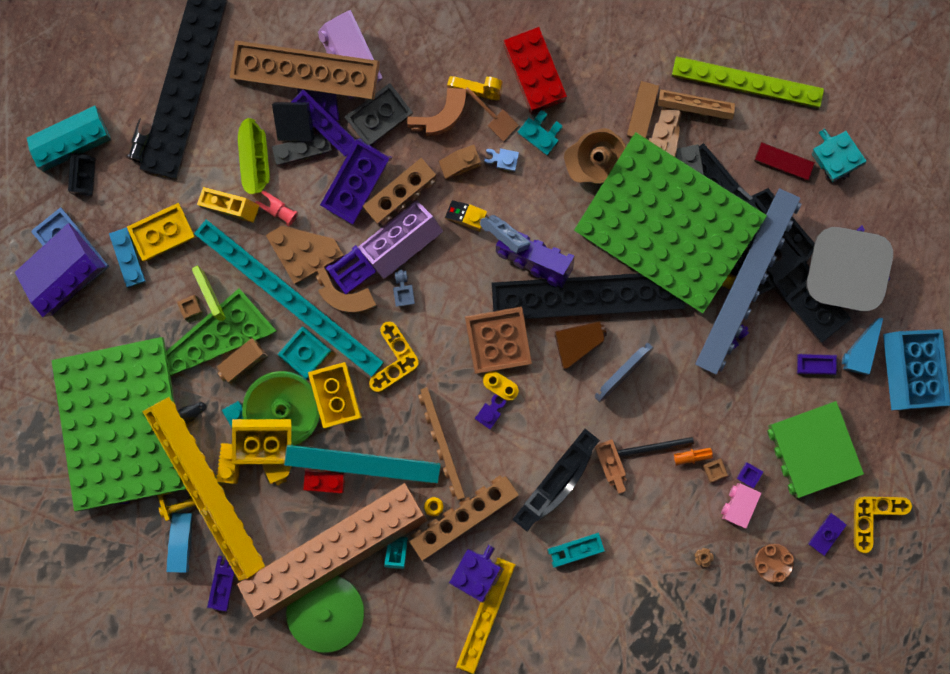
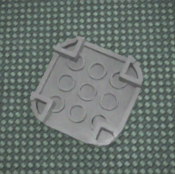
(849, 268)

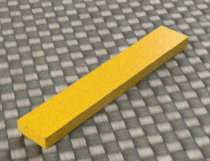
(484, 620)

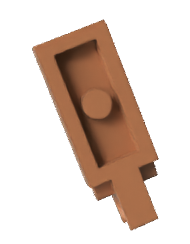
(611, 465)

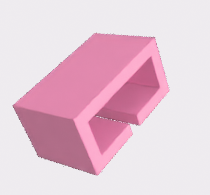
(741, 505)

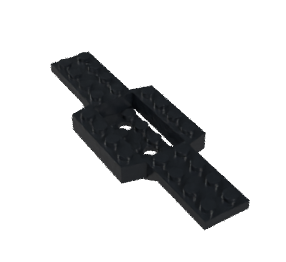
(792, 270)

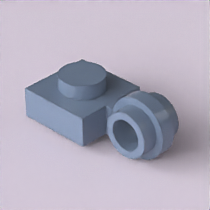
(404, 294)

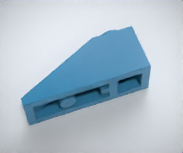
(861, 354)

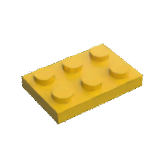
(161, 232)

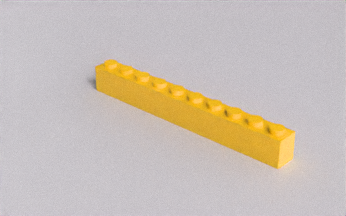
(204, 488)

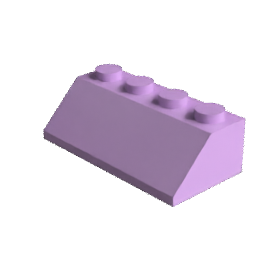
(344, 38)
(400, 239)

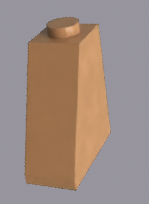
(241, 361)

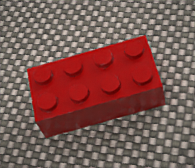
(534, 70)

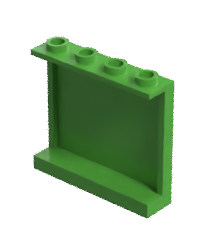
(815, 450)

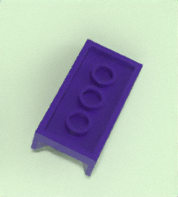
(355, 181)

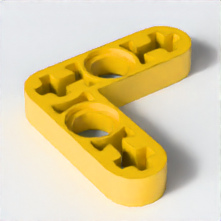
(490, 89)
(401, 356)
(873, 509)

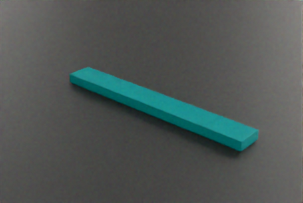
(361, 464)

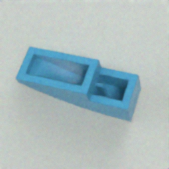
(179, 543)

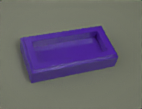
(816, 364)

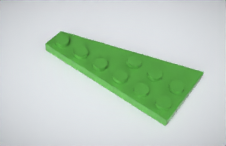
(214, 338)

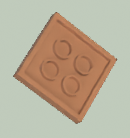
(498, 340)

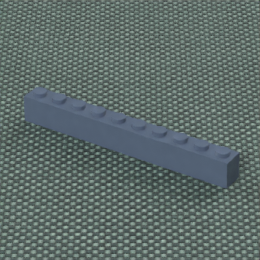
(747, 281)

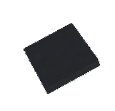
(293, 121)

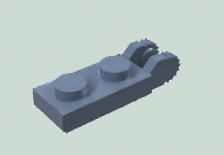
(505, 233)

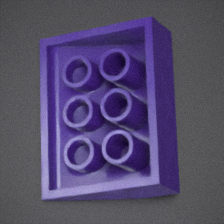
(58, 271)

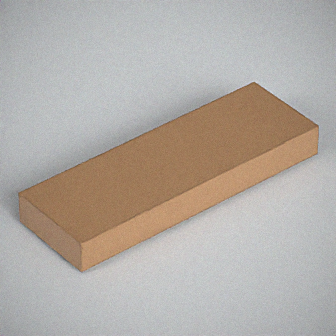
(643, 109)

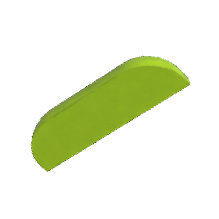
(253, 156)

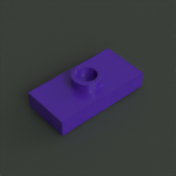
(827, 534)

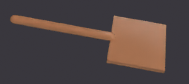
(502, 124)

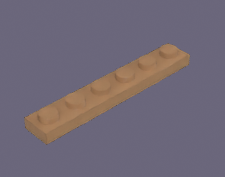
(443, 452)

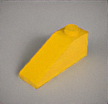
(228, 204)

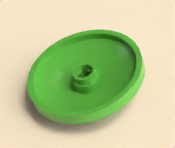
(283, 397)
(327, 616)

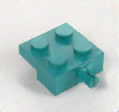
(838, 155)

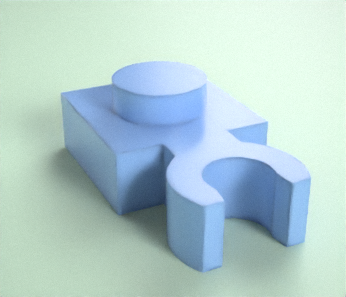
(505, 159)

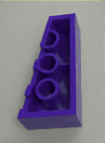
(540, 261)

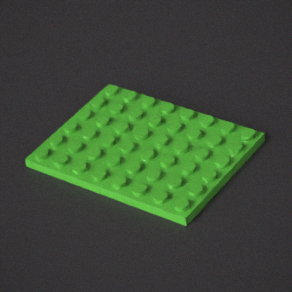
(670, 222)
(104, 431)

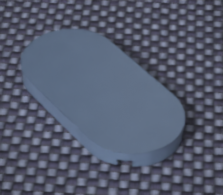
(631, 364)

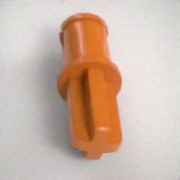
(693, 456)

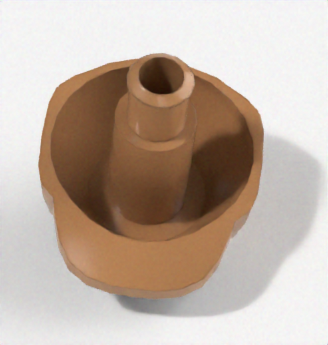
(594, 156)

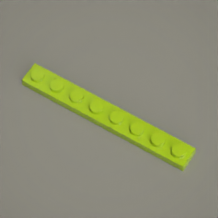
(747, 82)

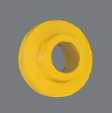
(433, 500)

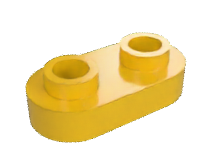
(500, 385)

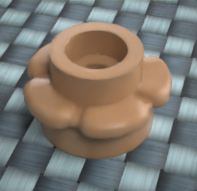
(704, 562)

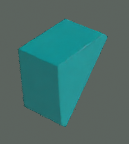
(396, 553)

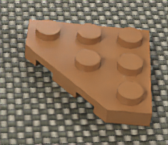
(303, 251)

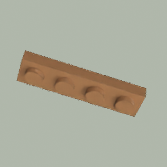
(696, 104)

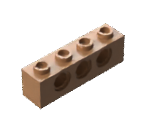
(418, 169)

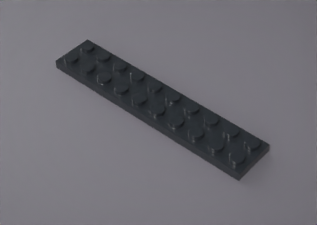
(183, 87)
(584, 296)

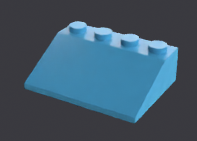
(916, 369)

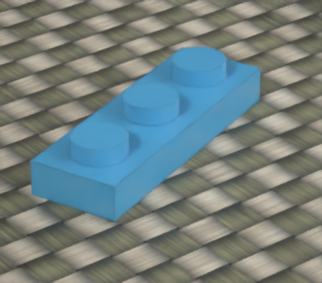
(127, 257)

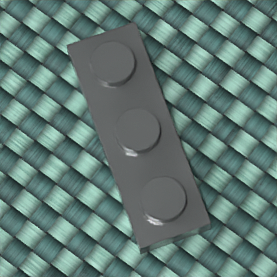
(300, 150)

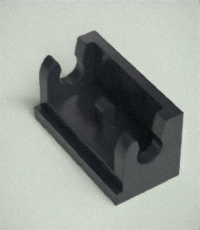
(81, 174)

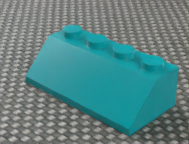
(68, 137)

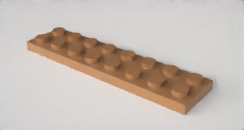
(305, 69)

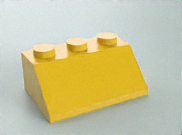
(335, 395)
(260, 440)

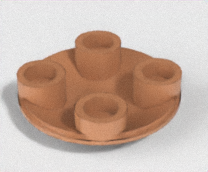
(774, 563)

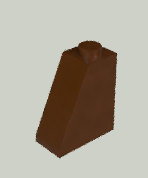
(578, 341)

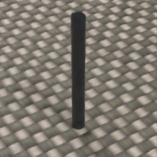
(655, 447)

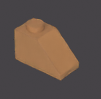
(460, 162)

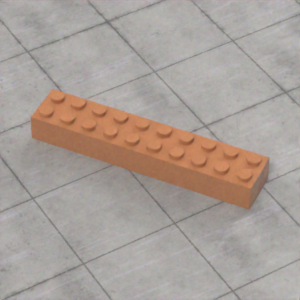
(332, 552)

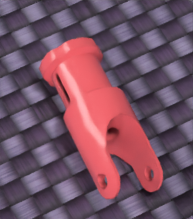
(278, 209)

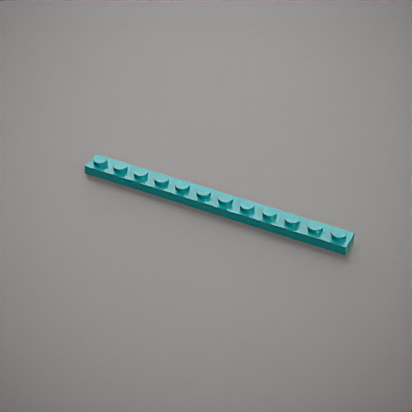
(289, 298)

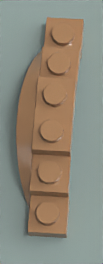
(667, 130)

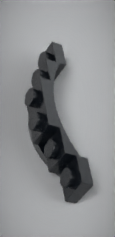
(558, 481)

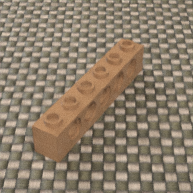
(425, 549)

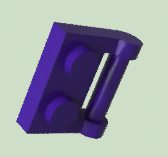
(355, 274)

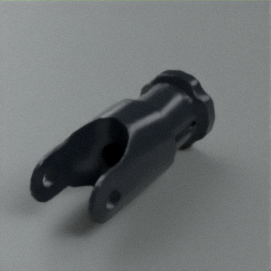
(139, 143)
(190, 412)

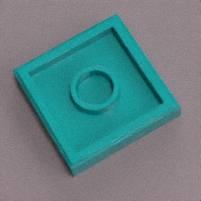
(304, 352)

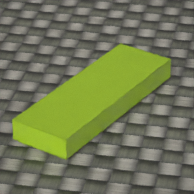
(208, 293)

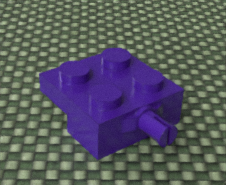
(476, 574)

